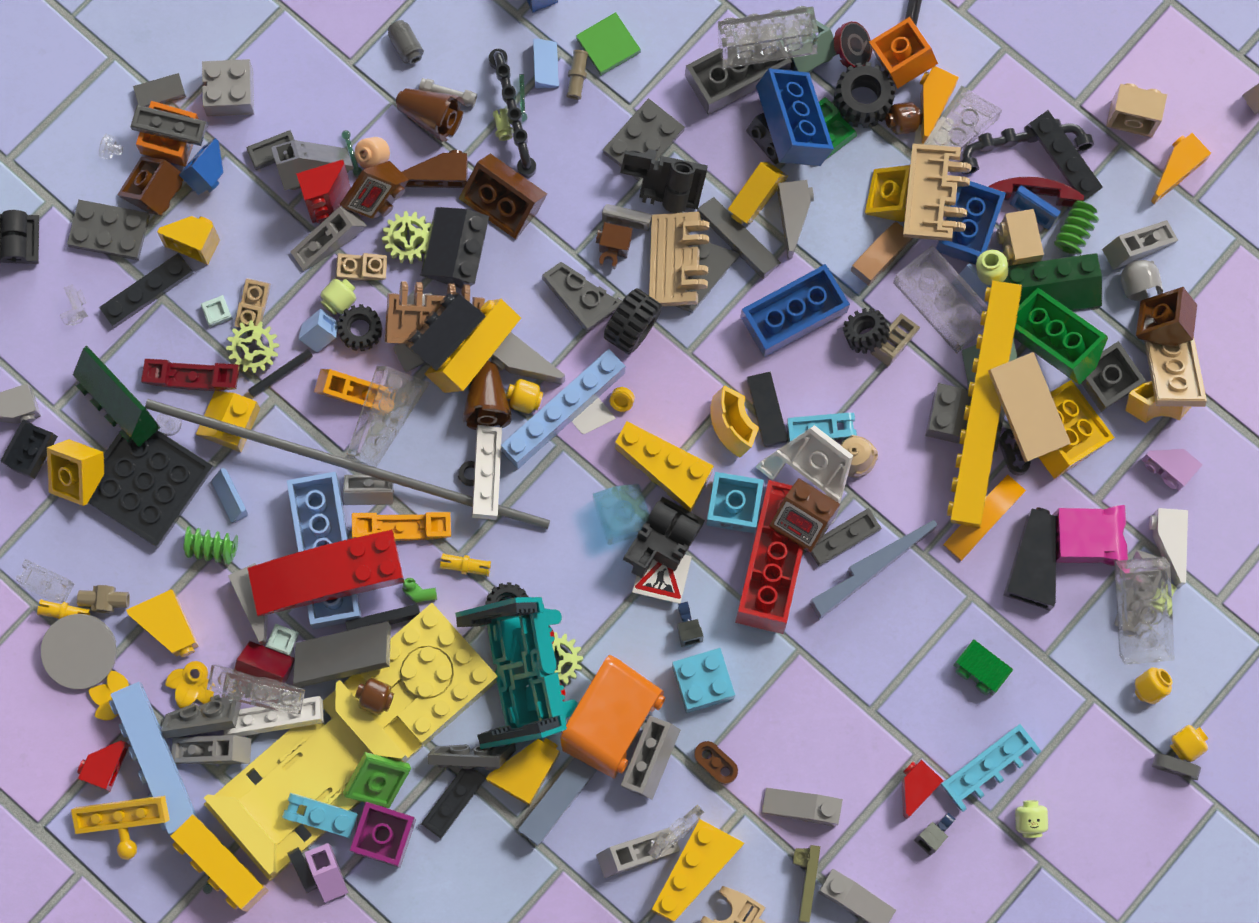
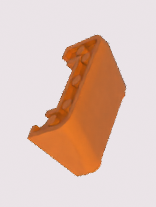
(610, 717)

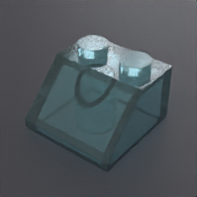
(621, 512)

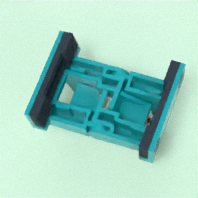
(523, 657)

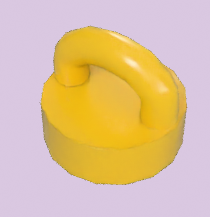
(622, 399)

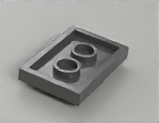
(645, 130)
(108, 230)

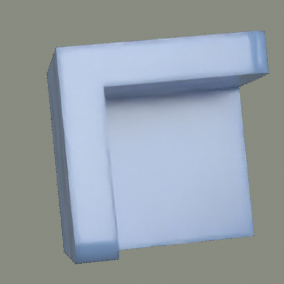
(318, 330)

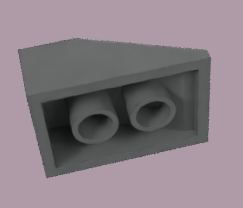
(947, 414)

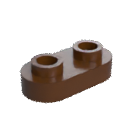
(716, 762)

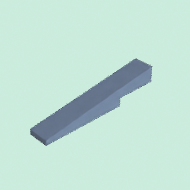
(867, 569)
(556, 801)

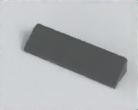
(738, 238)

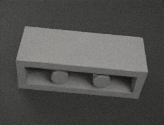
(650, 757)

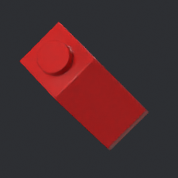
(103, 765)
(917, 786)

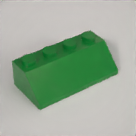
(1059, 336)

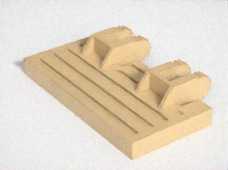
(932, 189)
(674, 260)

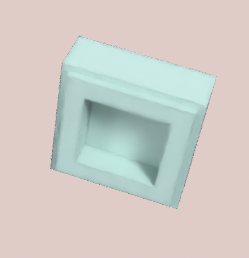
(216, 311)
(282, 639)

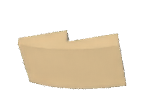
(363, 267)
(253, 302)

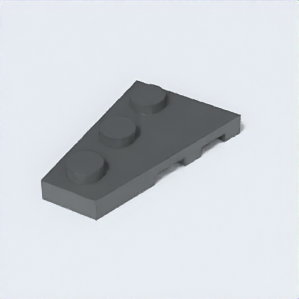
(718, 262)
(581, 298)
(194, 719)
(467, 758)

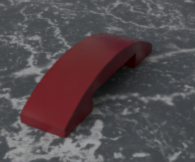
(1064, 194)
(190, 376)

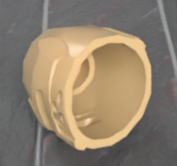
(863, 454)

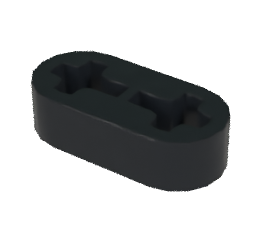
(1009, 454)
(302, 870)

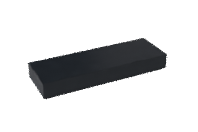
(767, 409)
(392, 616)
(453, 801)

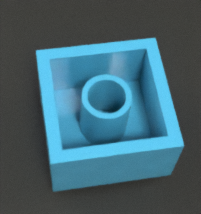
(735, 502)
(703, 680)

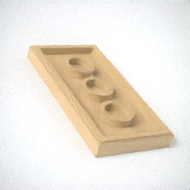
(1176, 374)
(1029, 407)

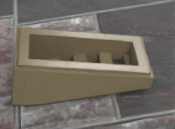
(889, 353)

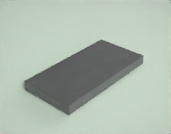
(342, 654)

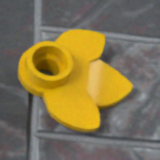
(190, 688)
(102, 695)

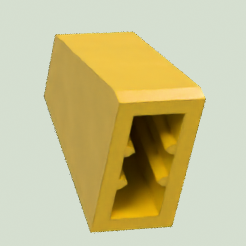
(756, 192)
(166, 622)
(526, 770)

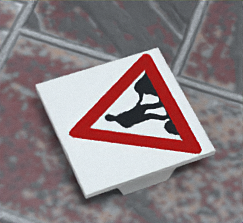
(663, 582)

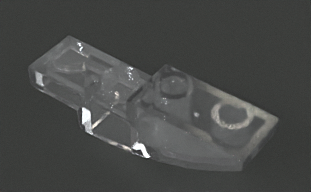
(255, 690)

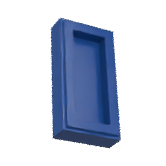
(1044, 212)

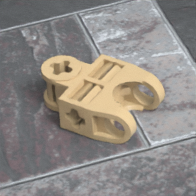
(740, 906)

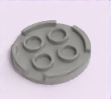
(78, 651)

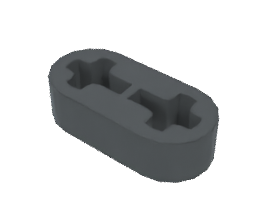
(1176, 766)

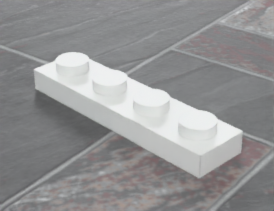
(486, 472)
(262, 720)

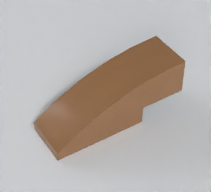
(880, 254)

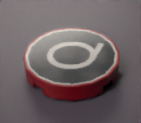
(852, 44)

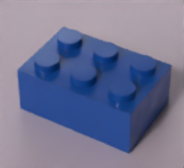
(982, 213)

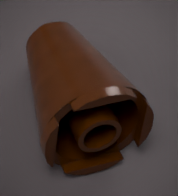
(432, 111)
(487, 400)

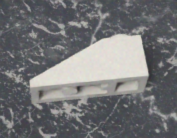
(1170, 536)

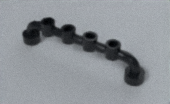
(498, 60)
(1010, 138)

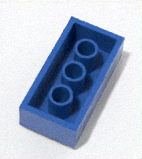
(794, 117)
(794, 310)

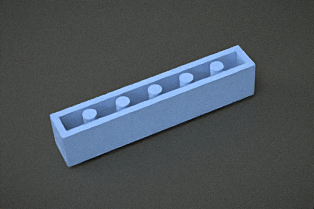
(563, 409)
(152, 753)

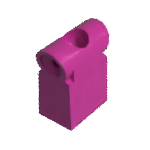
(1090, 535)

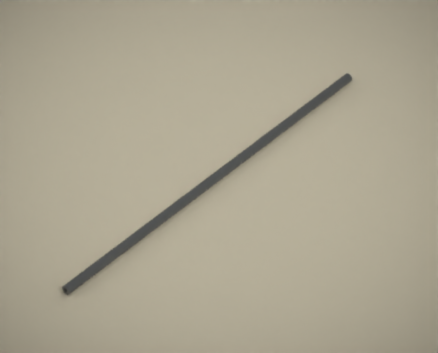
(337, 461)

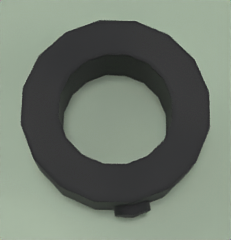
(464, 466)

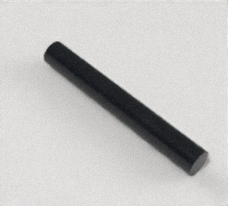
(280, 373)

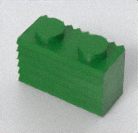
(982, 668)

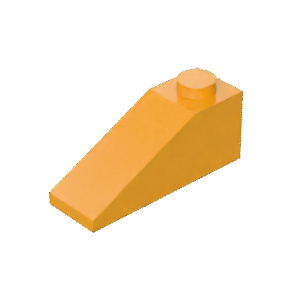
(935, 93)
(1184, 159)
(342, 386)

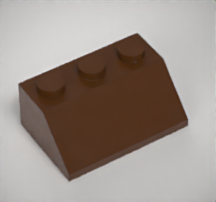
(502, 195)

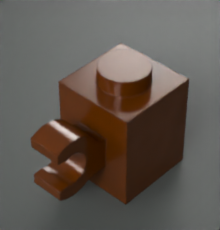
(613, 242)

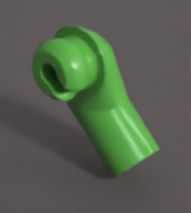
(416, 593)

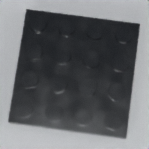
(149, 484)

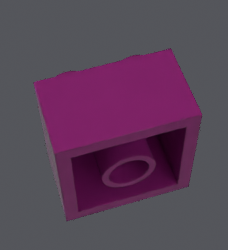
(383, 834)

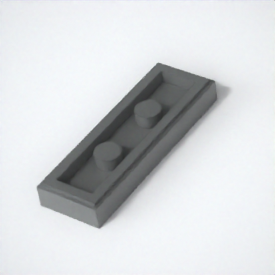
(169, 125)
(845, 537)

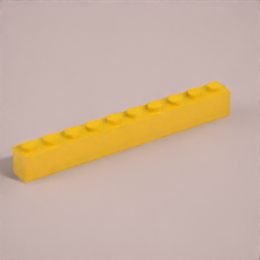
(985, 407)

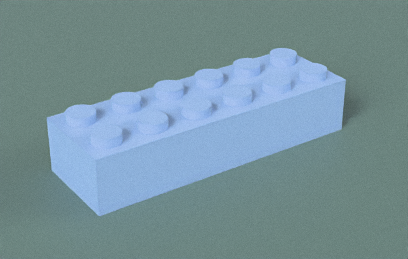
(318, 522)

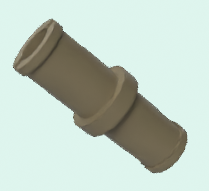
(577, 74)

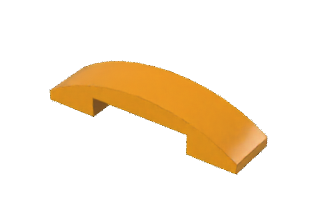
(995, 506)
(405, 527)

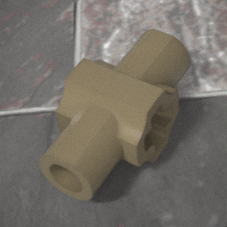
(103, 599)

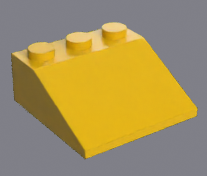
(1083, 427)

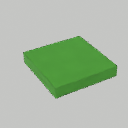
(608, 43)
(377, 780)

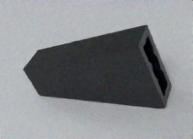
(1034, 565)

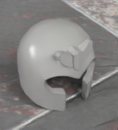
(1139, 277)

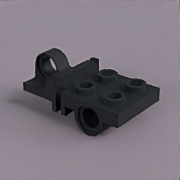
(666, 181)
(19, 237)
(663, 537)

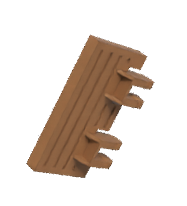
(405, 318)

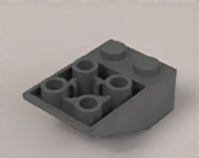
(302, 156)

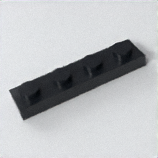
(1064, 155)
(146, 290)

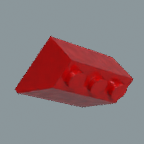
(324, 189)

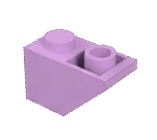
(1173, 465)
(326, 872)

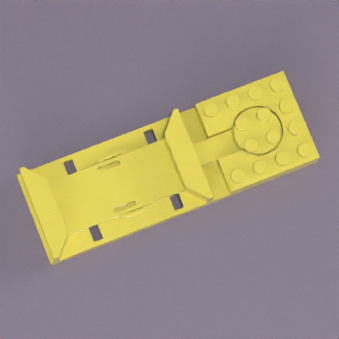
(433, 683)

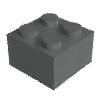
(1113, 377)

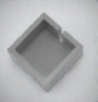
(228, 87)

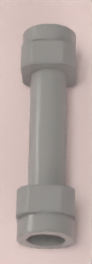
(468, 96)

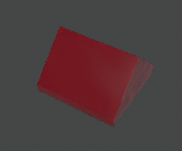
(264, 662)

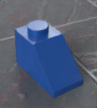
(204, 168)

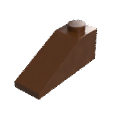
(441, 171)

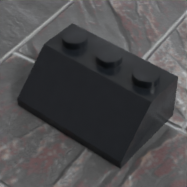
(454, 246)
(444, 330)

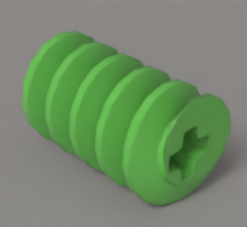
(1075, 228)
(209, 546)

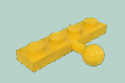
(121, 816)

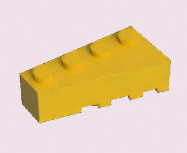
(476, 349)
(666, 465)
(218, 864)
(698, 864)

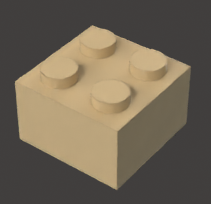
(1136, 110)
(1020, 237)

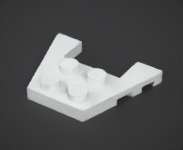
(815, 458)

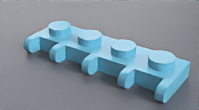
(988, 765)

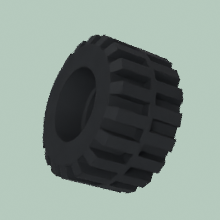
(864, 77)
(632, 321)

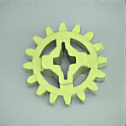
(399, 237)
(256, 336)
(568, 659)

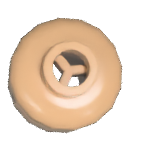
(371, 152)

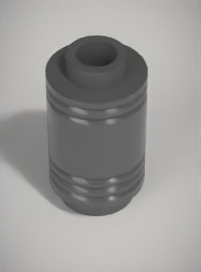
(405, 42)

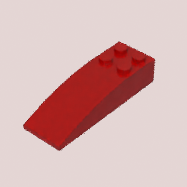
(771, 570)
(326, 573)

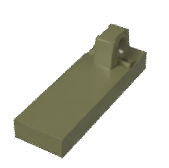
(809, 860)

